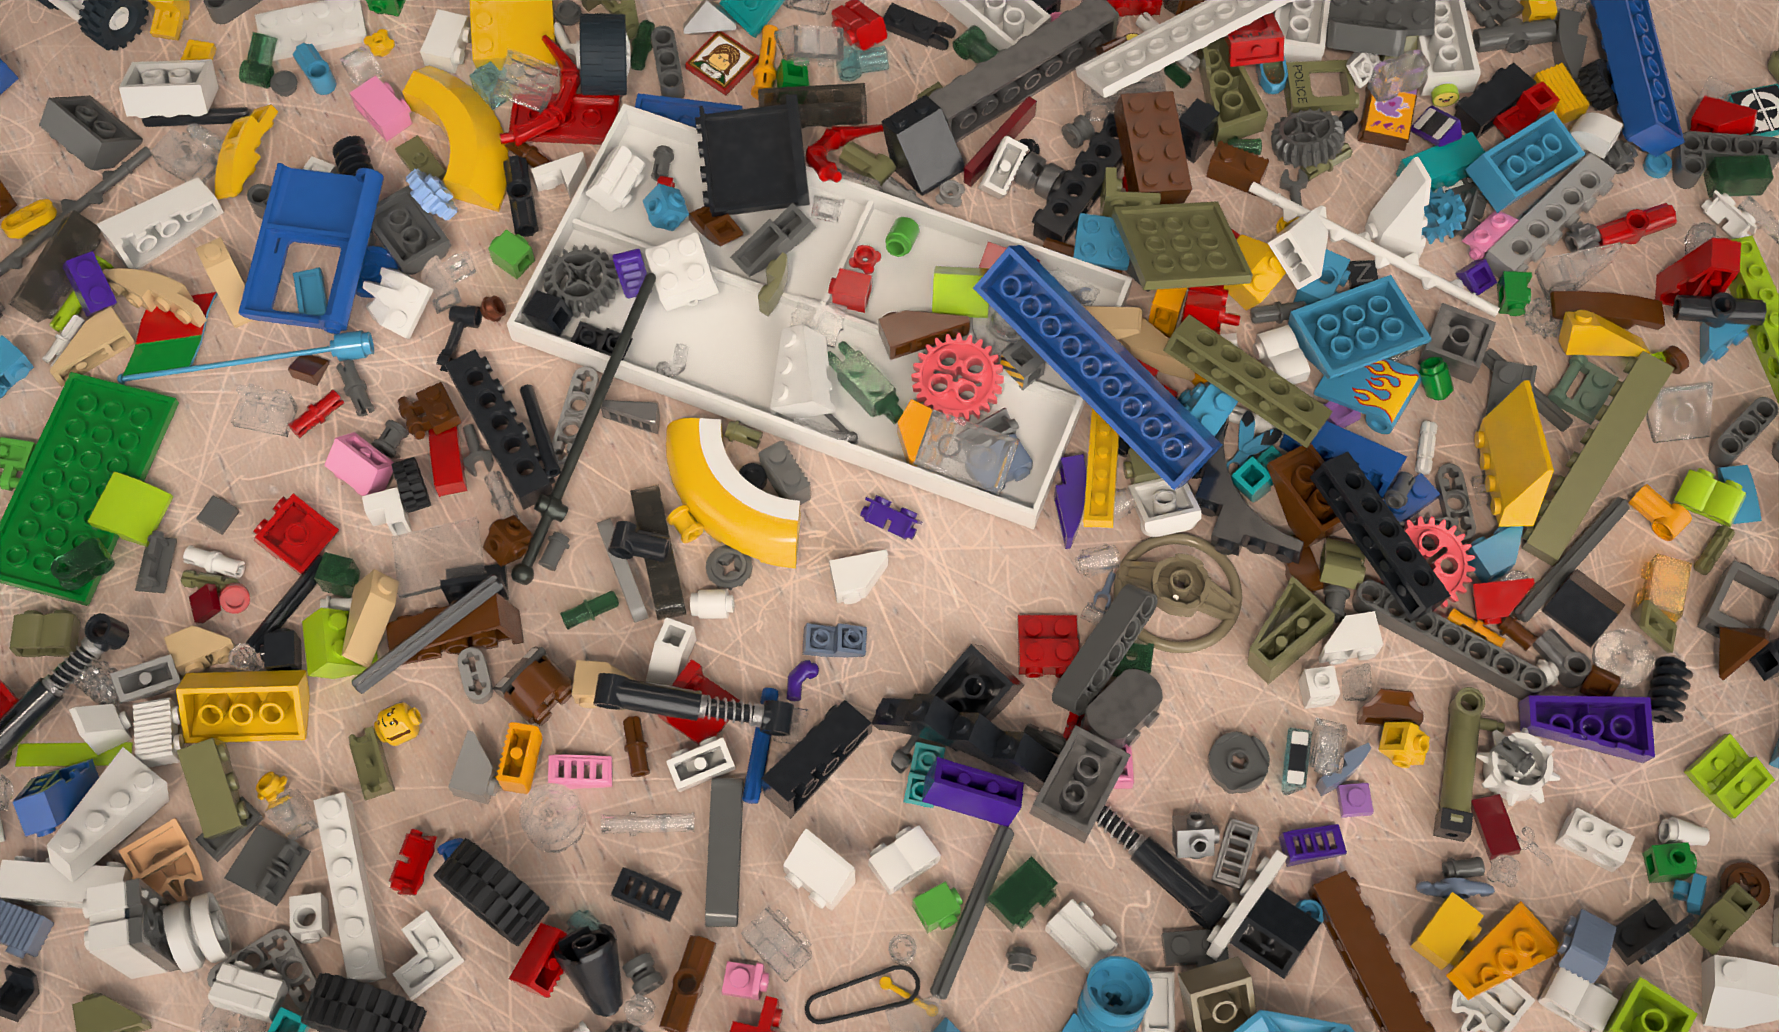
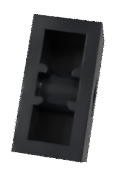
(1198, 128)

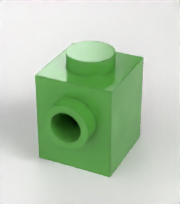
(511, 253)
(938, 907)

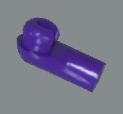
(797, 676)

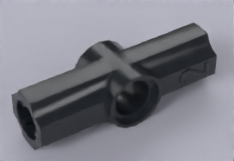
(522, 207)
(1706, 310)

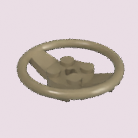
(1199, 591)

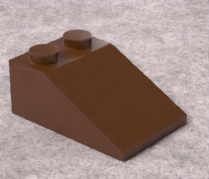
(1300, 499)

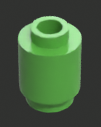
(902, 236)

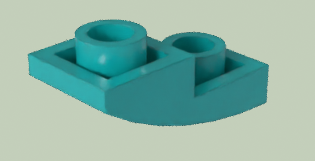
(922, 760)

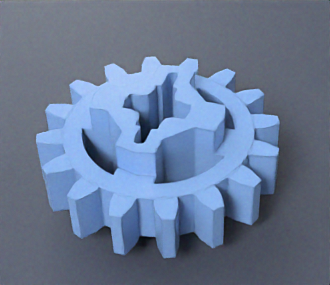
(431, 194)

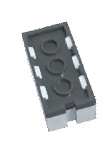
(128, 928)

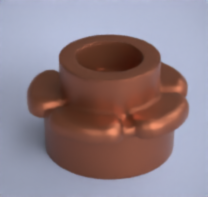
(492, 308)

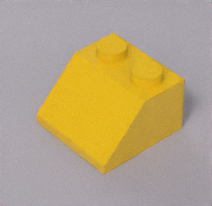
(1265, 269)

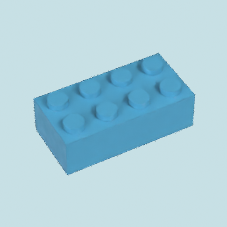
(1524, 161)

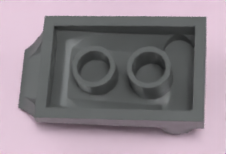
(408, 232)

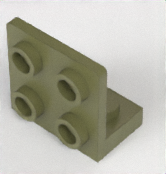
(1113, 197)

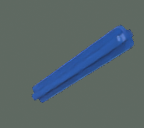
(758, 756)

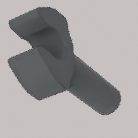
(1294, 186)
(476, 453)

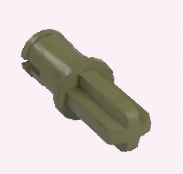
(1313, 172)

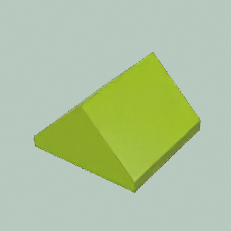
(955, 293)

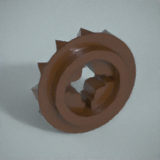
(1750, 876)

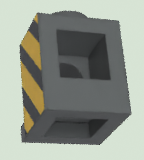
(1032, 363)

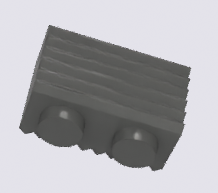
(785, 473)

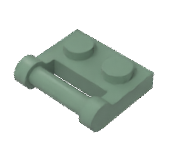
(1591, 393)

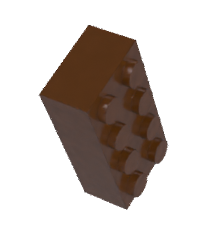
(1152, 145)

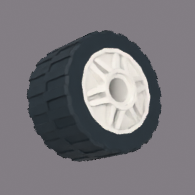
(603, 54)

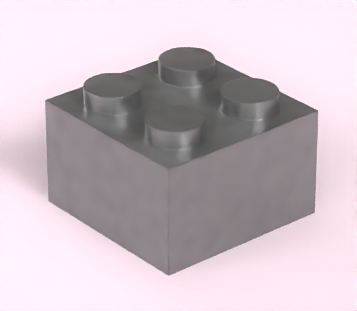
(1459, 340)

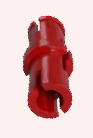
(316, 413)

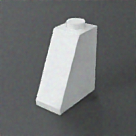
(1302, 248)

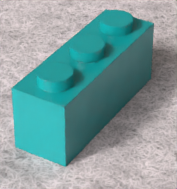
(1447, 163)

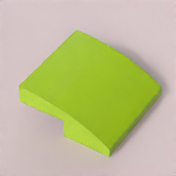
(130, 508)
(1729, 776)

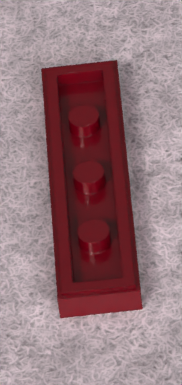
(1011, 127)

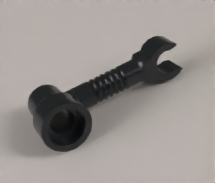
(462, 318)

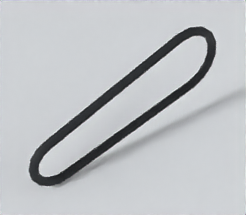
(859, 980)

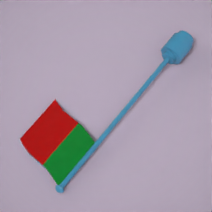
(170, 346)

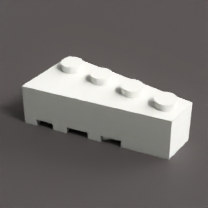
(160, 223)
(107, 814)

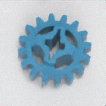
(1443, 215)

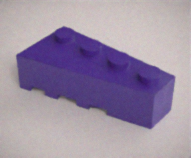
(1595, 723)

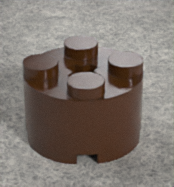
(539, 690)

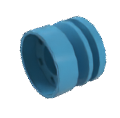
(1117, 983)

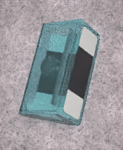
(1296, 760)

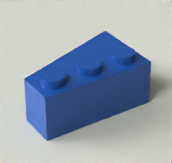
(53, 797)

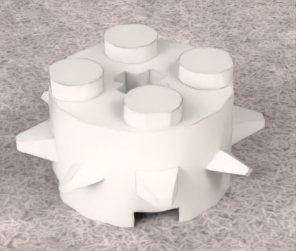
(1513, 786)

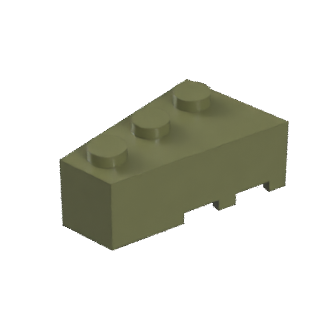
(1289, 632)
(213, 787)

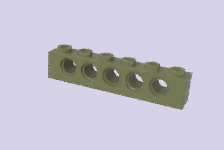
(1247, 381)

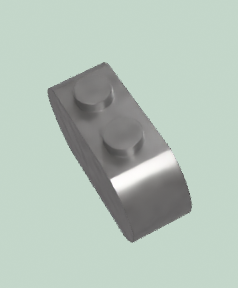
(1124, 708)

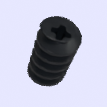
(351, 155)
(1667, 689)

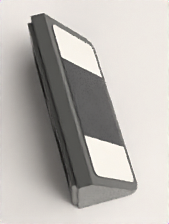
(505, 683)

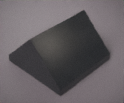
(1583, 608)

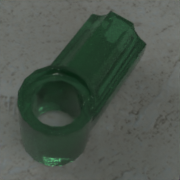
(974, 45)
(258, 67)

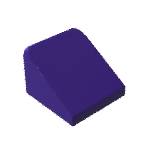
(1477, 276)

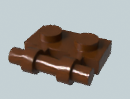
(438, 409)

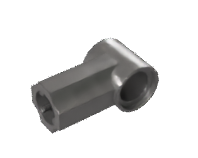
(1557, 650)

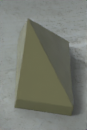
(1656, 625)

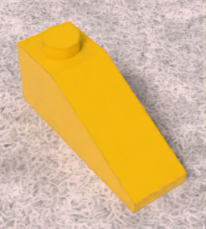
(1593, 335)

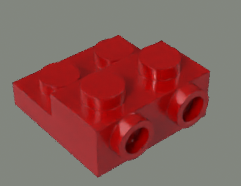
(294, 533)
(1046, 644)

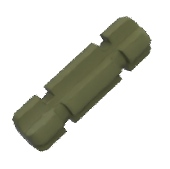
(1714, 550)
(192, 580)

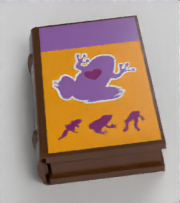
(1387, 121)

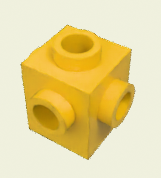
(1404, 744)

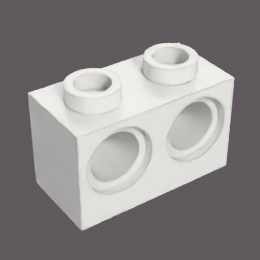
(1595, 840)

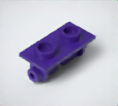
(902, 520)

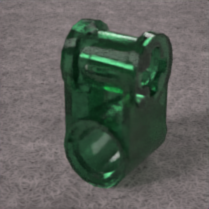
(84, 562)

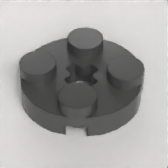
(1234, 779)

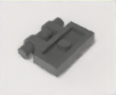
(1494, 10)

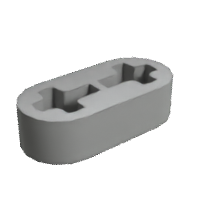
(468, 676)

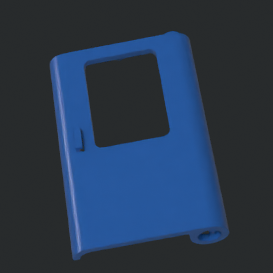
(315, 211)

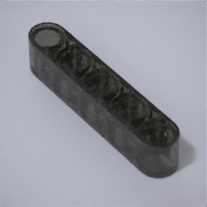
(662, 575)

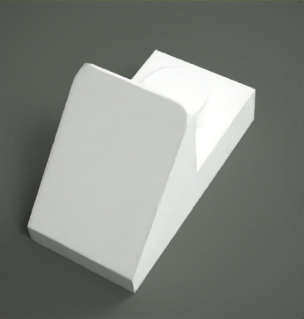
(566, 170)

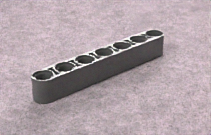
(1463, 641)

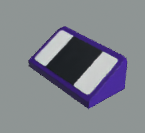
(1437, 127)

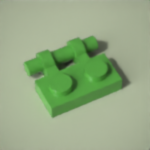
(13, 458)

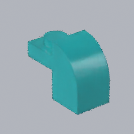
(1254, 477)

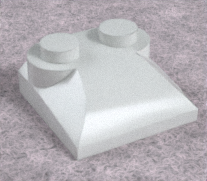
(1164, 509)

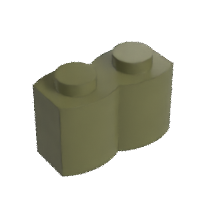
(1341, 564)
(44, 635)

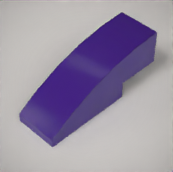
(1070, 496)

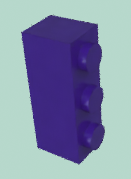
(973, 792)

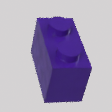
(89, 283)

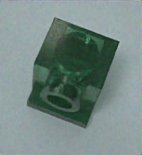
(1143, 659)

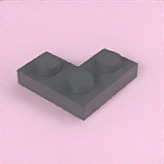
(1188, 948)

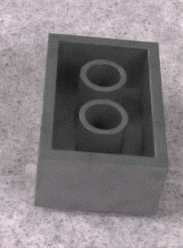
(1079, 784)

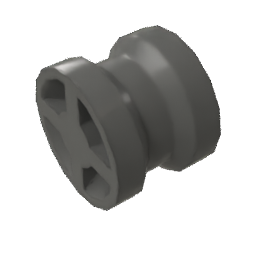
(1078, 131)

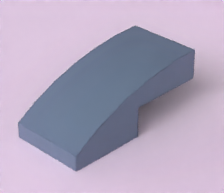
(1351, 763)

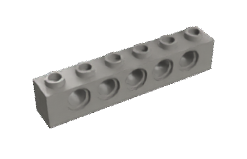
(1590, 173)

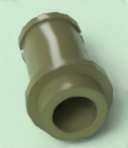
(743, 434)

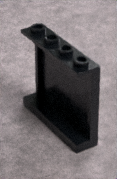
(753, 159)

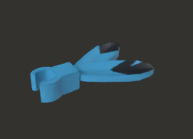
(1248, 444)

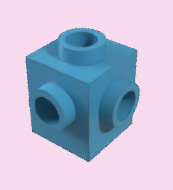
(665, 207)

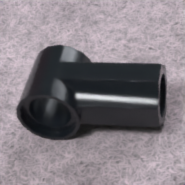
(631, 541)

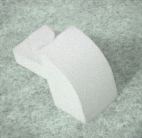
(1596, 133)

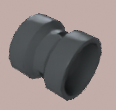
(643, 974)

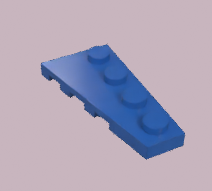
(680, 109)

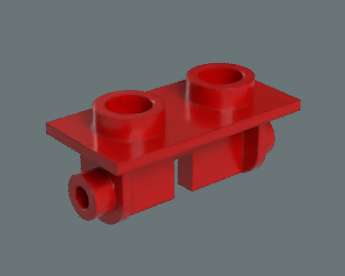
(409, 876)

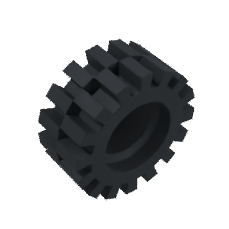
(1597, 84)
(411, 484)

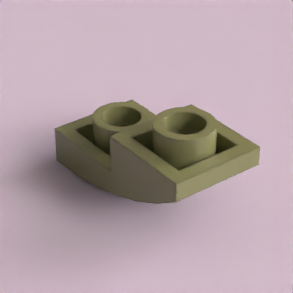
(776, 281)

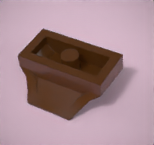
(1390, 706)

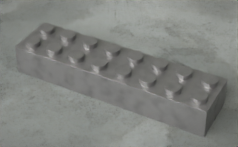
(1026, 67)

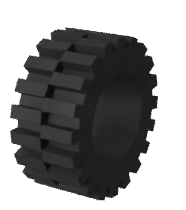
(491, 892)
(358, 1007)

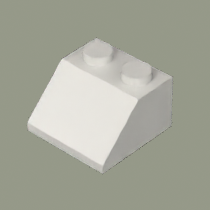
(819, 871)

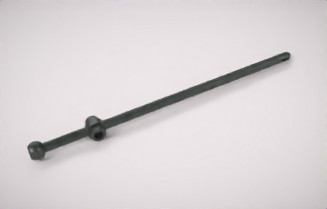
(552, 506)

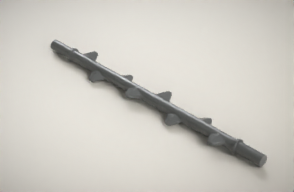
(94, 196)

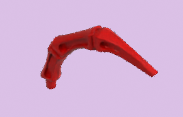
(558, 109)
(832, 140)

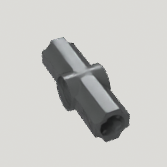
(1514, 35)

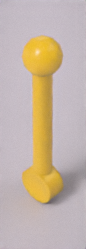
(886, 983)

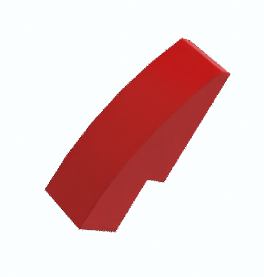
(447, 462)

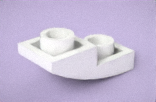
(1361, 67)

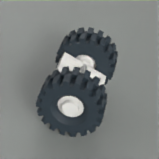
(105, 21)

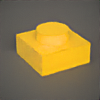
(198, 50)

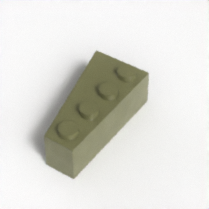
(1230, 93)

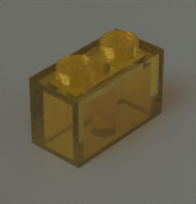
(1665, 585)

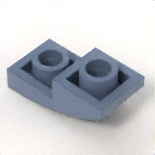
(834, 641)

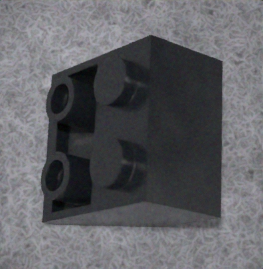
(1275, 933)

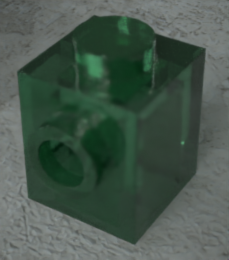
(337, 575)

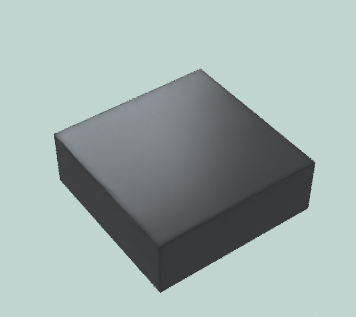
(217, 515)

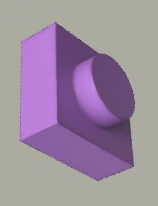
(1342, 415)
(1354, 800)

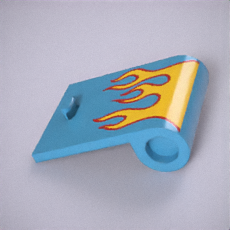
(1375, 390)

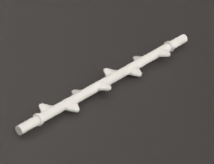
(1382, 256)

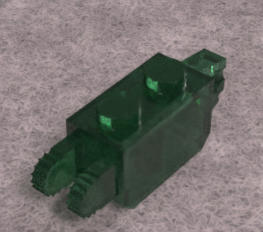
(865, 383)

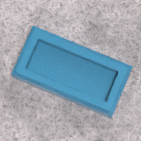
(310, 292)

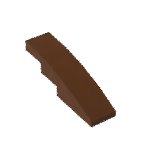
(1616, 308)

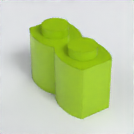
(1710, 497)

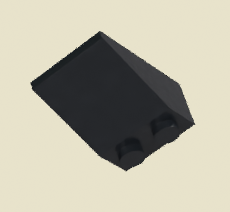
(978, 684)

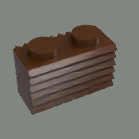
(1236, 167)

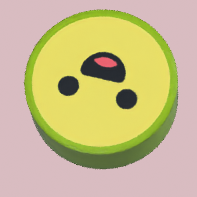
(1445, 95)

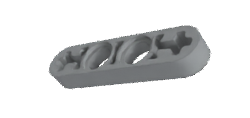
(570, 416)
(623, 575)

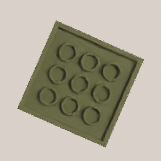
(1181, 245)

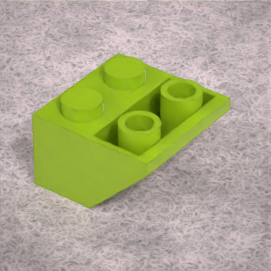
(324, 642)

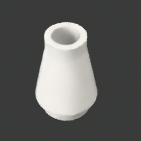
(1679, 831)

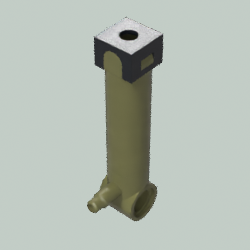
(1454, 814)

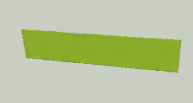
(64, 754)

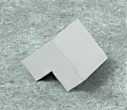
(387, 508)

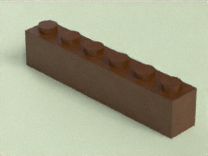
(1368, 956)

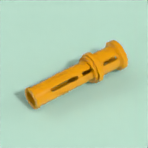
(762, 80)

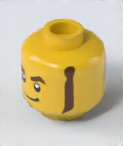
(398, 724)

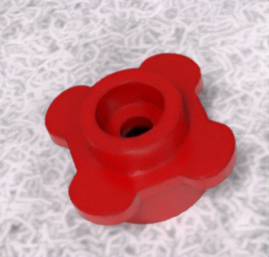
(862, 252)

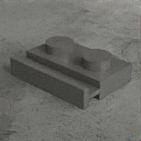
(1506, 378)

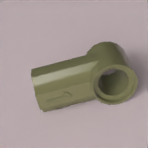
(866, 163)

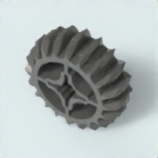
(1308, 138)
(584, 267)

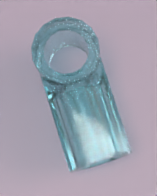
(860, 62)

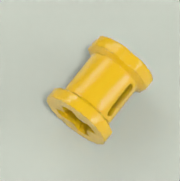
(685, 524)

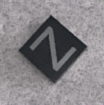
(1362, 273)

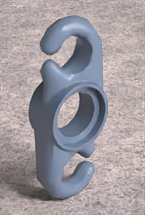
(1460, 886)

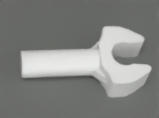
(563, 41)

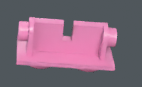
(1488, 233)

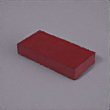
(1495, 826)

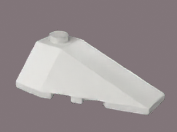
(1399, 214)
(1739, 992)

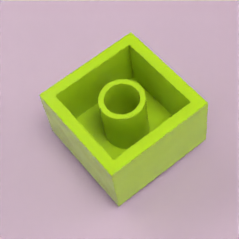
(1649, 1010)

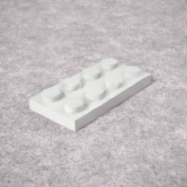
(322, 23)

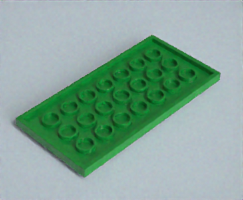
(89, 436)

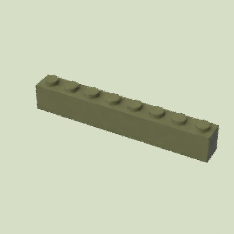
(1597, 458)

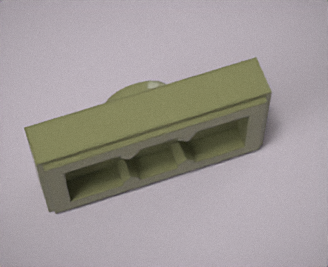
(417, 155)

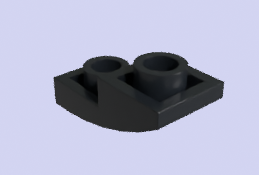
(597, 339)

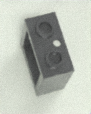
(1744, 574)

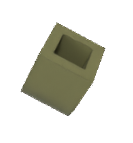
(1723, 918)

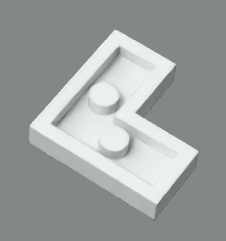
(434, 958)

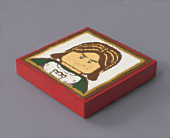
(722, 62)

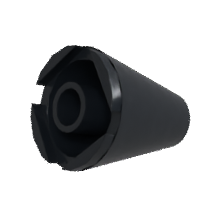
(593, 967)

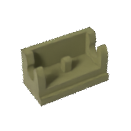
(371, 764)

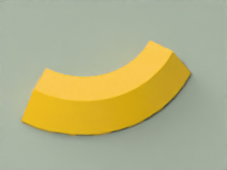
(472, 129)

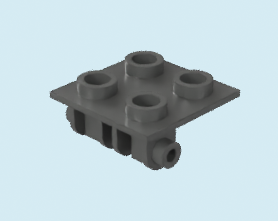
(267, 864)

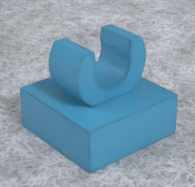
(1692, 893)

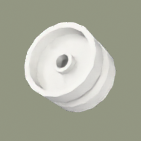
(197, 932)

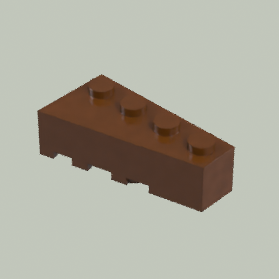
(485, 626)

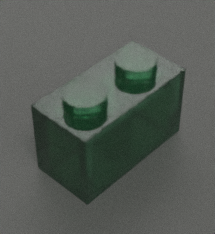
(1738, 175)
(1022, 895)

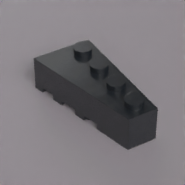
(815, 758)

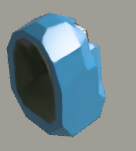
(1272, 76)

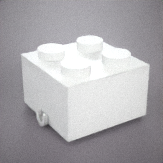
(681, 271)

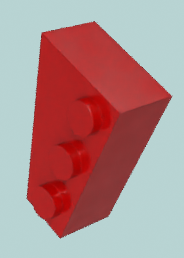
(1701, 272)

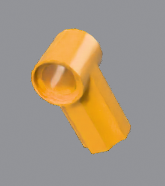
(1666, 518)

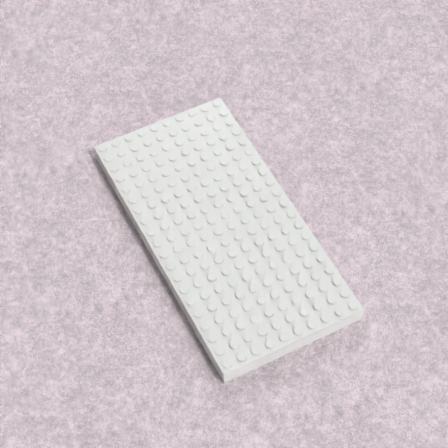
(738, 346)

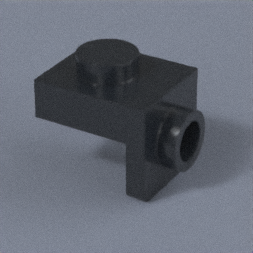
(17, 992)

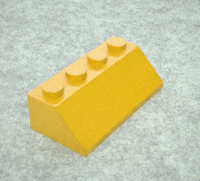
(244, 706)

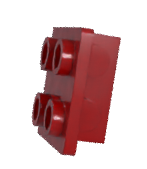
(705, 728)

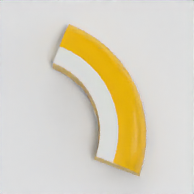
(724, 500)

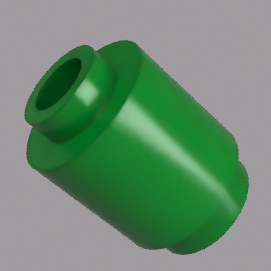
(1436, 378)

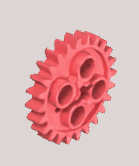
(965, 355)
(1455, 553)

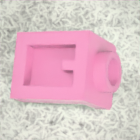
(745, 980)

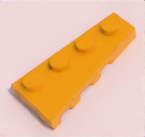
(1504, 952)

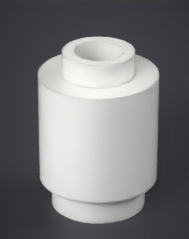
(712, 604)

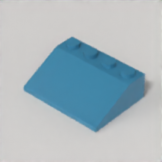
(1357, 327)

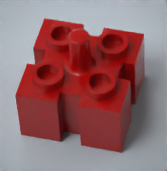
(1209, 307)

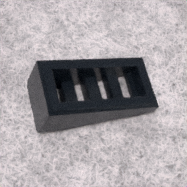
(650, 885)

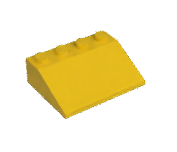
(511, 25)
(1515, 458)

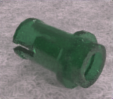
(1251, 145)

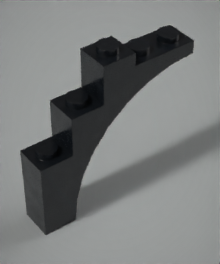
(1236, 521)
(968, 732)

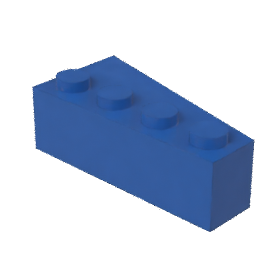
(1376, 461)

